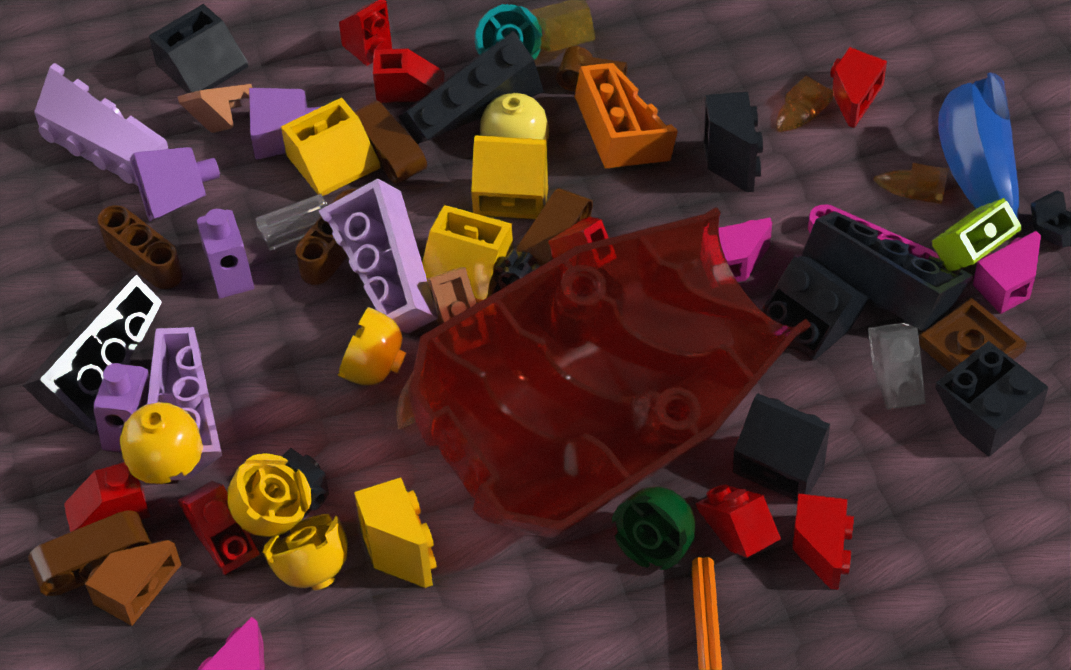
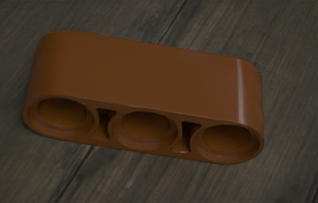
(395, 149)
(557, 215)
(140, 247)
(319, 252)
(69, 559)

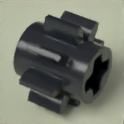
(514, 267)

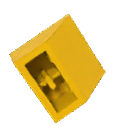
(329, 147)
(509, 176)
(468, 242)
(395, 533)

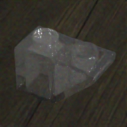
(897, 364)

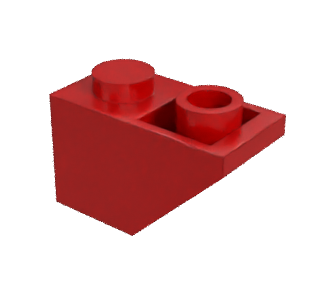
(366, 31)
(403, 75)
(583, 232)
(739, 519)
(215, 527)
(820, 536)

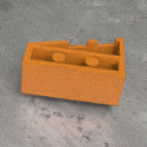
(619, 120)

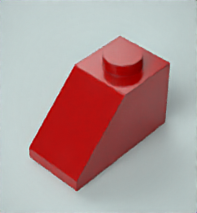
(856, 83)
(106, 494)

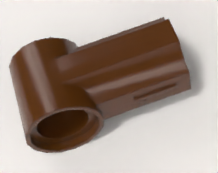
(571, 62)

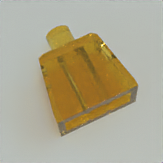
(565, 24)

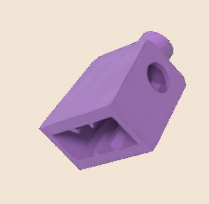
(268, 112)
(171, 179)
(219, 239)
(120, 394)

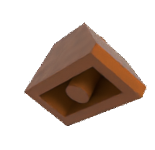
(132, 579)

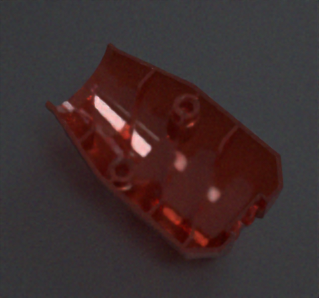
(592, 373)

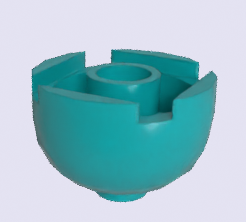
(504, 20)

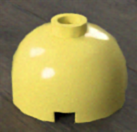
(514, 117)

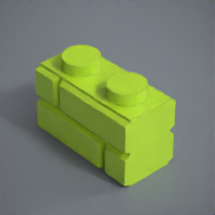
(976, 235)

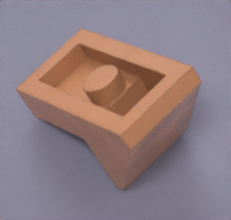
(213, 106)
(451, 293)

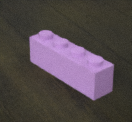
(91, 127)
(383, 251)
(180, 380)

